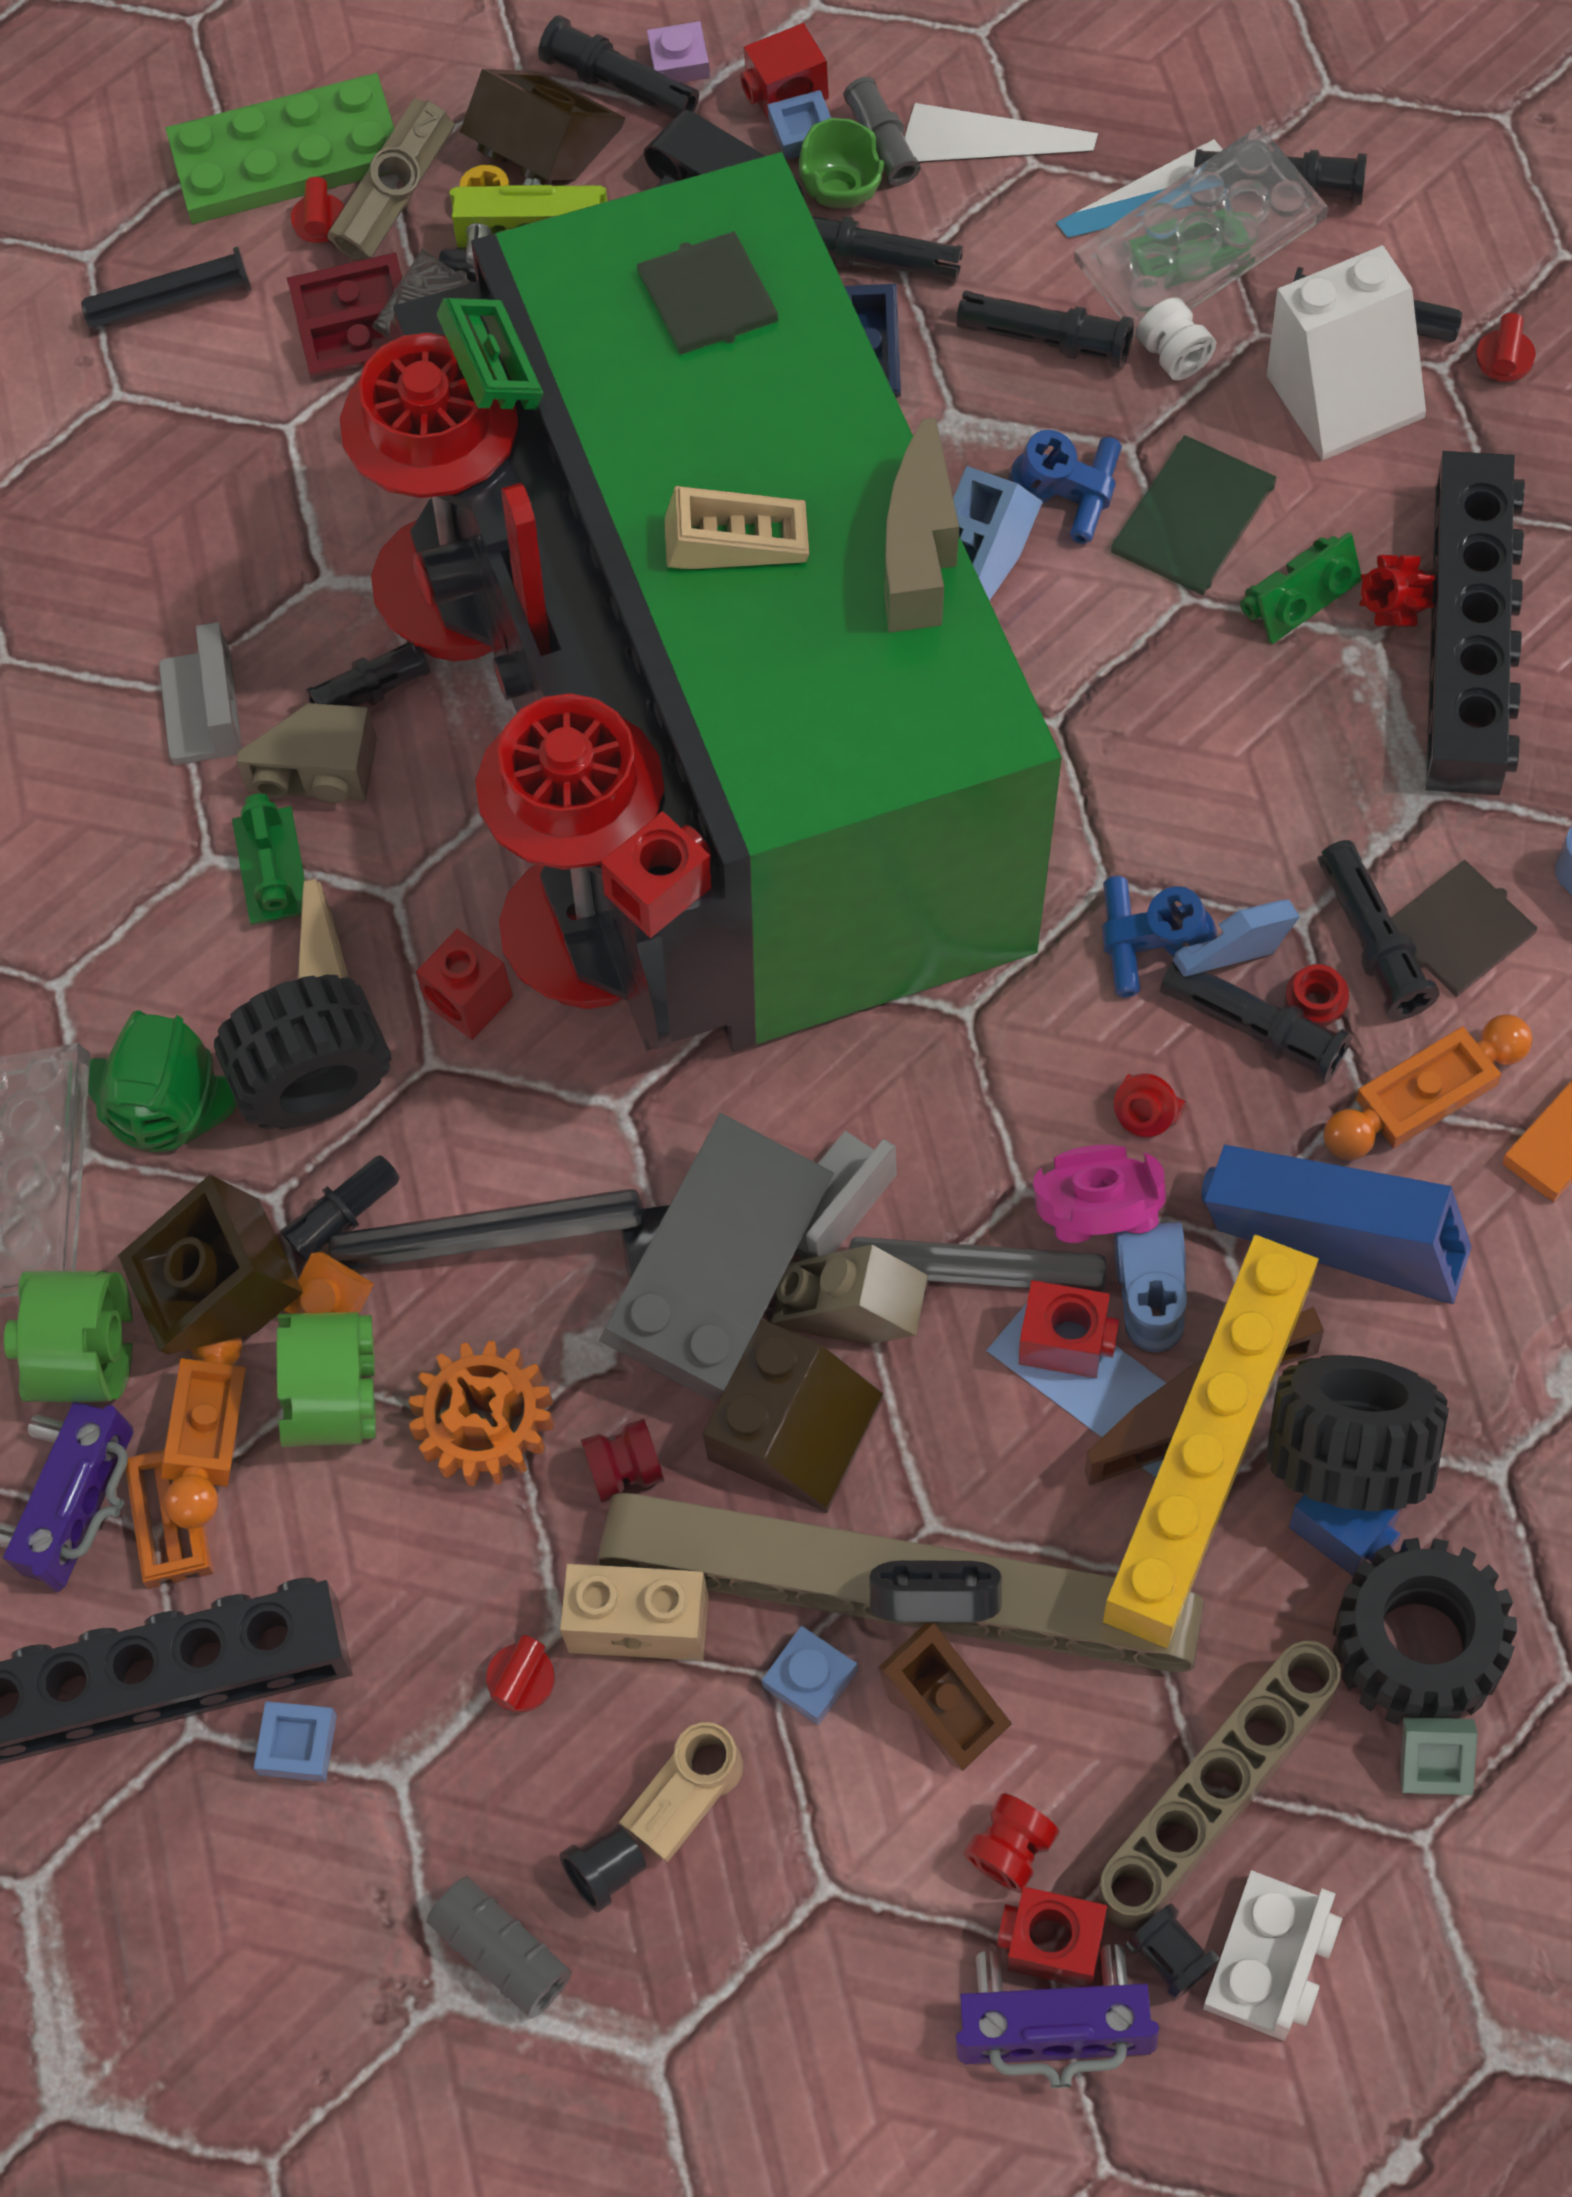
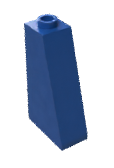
(1346, 1216)

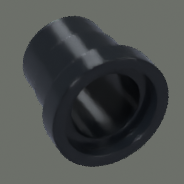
(602, 1866)

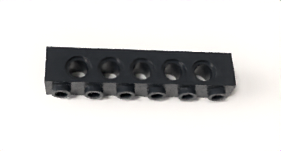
(1460, 755)
(174, 1690)

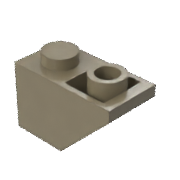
(313, 754)
(851, 1296)

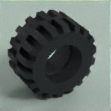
(302, 1052)
(1357, 1432)
(1433, 1580)

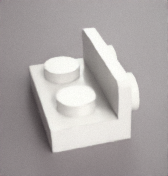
(1271, 1954)

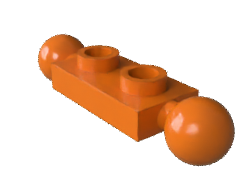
(1428, 1087)
(202, 1432)

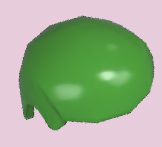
(840, 163)

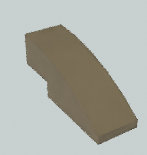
(919, 534)

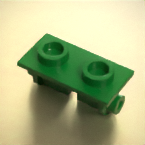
(1312, 583)
(269, 860)

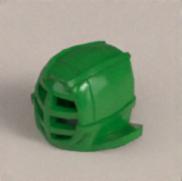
(157, 1073)

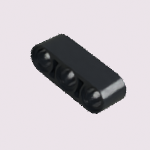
(695, 147)

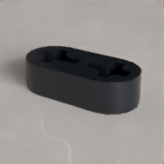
(935, 1591)

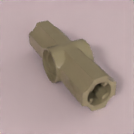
(408, 155)

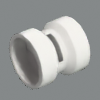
(1178, 341)

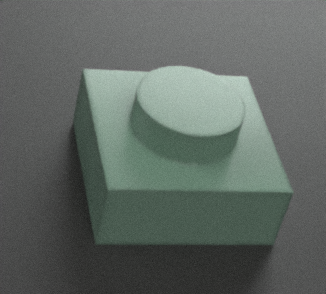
(1438, 1756)

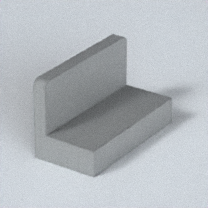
(201, 700)
(856, 1185)

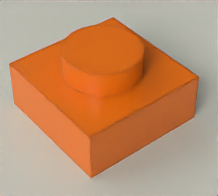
(329, 1287)

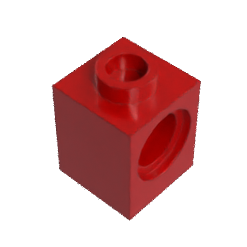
(783, 68)
(655, 899)
(464, 983)
(1054, 1304)
(1082, 1920)

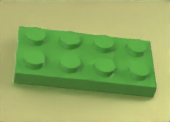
(274, 146)

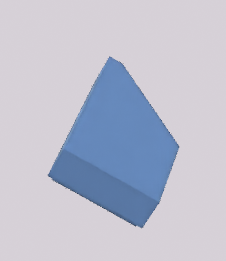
(1245, 937)

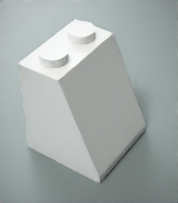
(1348, 353)

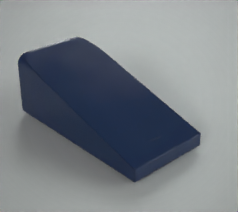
(878, 314)

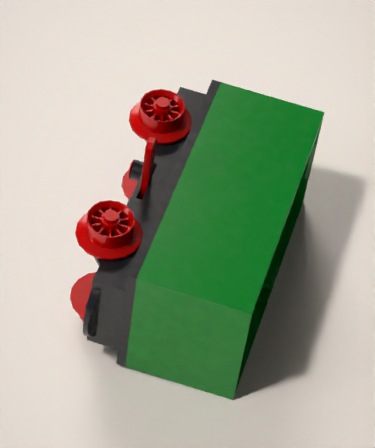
(856, 784)

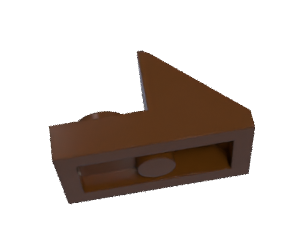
(943, 1696)

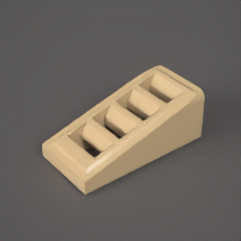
(715, 549)
(319, 941)

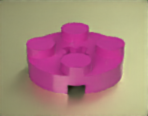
(1100, 1193)

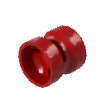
(1011, 1842)

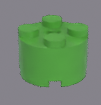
(71, 1336)
(322, 1381)

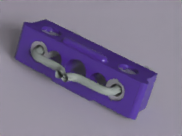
(68, 1496)
(1056, 2023)

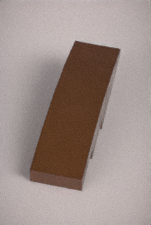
(1148, 1428)

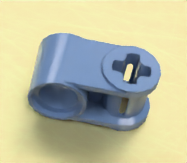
(1153, 1276)

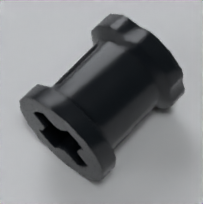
(1172, 1952)

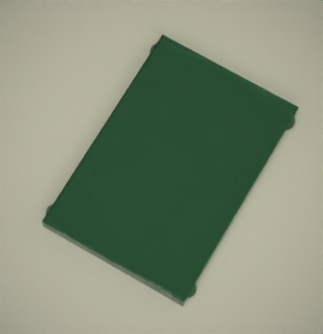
(1193, 514)

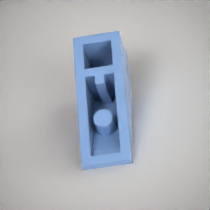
(993, 523)

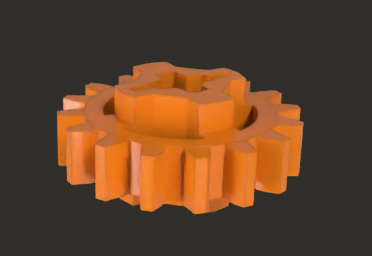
(462, 1430)

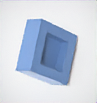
(793, 119)
(809, 1675)
(295, 1741)

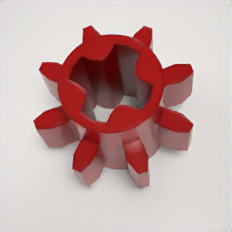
(1397, 590)

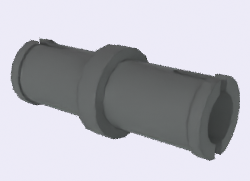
(891, 146)

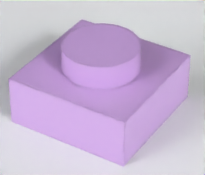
(679, 51)

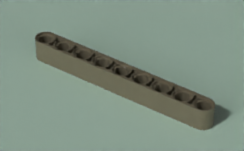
(832, 1567)

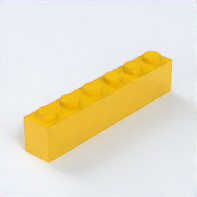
(1209, 1442)

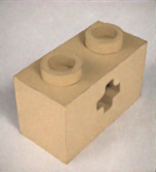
(635, 1612)

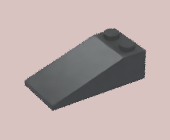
(717, 1258)

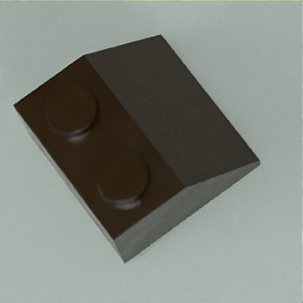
(537, 124)
(209, 1269)
(791, 1416)

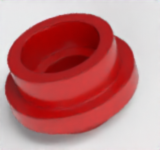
(1322, 980)

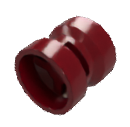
(622, 1460)

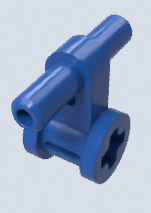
(1065, 476)
(1154, 929)

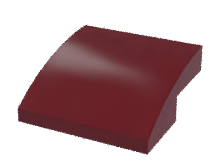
(338, 311)

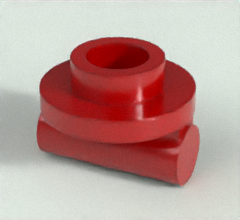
(316, 212)
(1506, 351)
(1147, 1105)
(521, 1676)

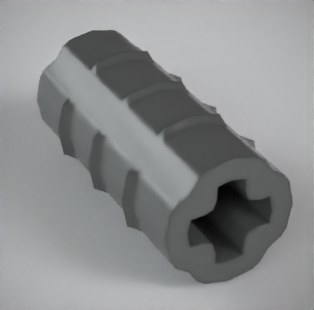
(499, 1947)

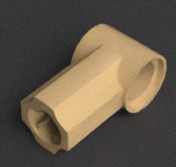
(680, 1797)

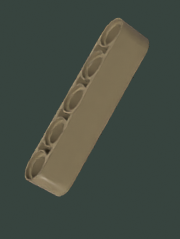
(1227, 1752)

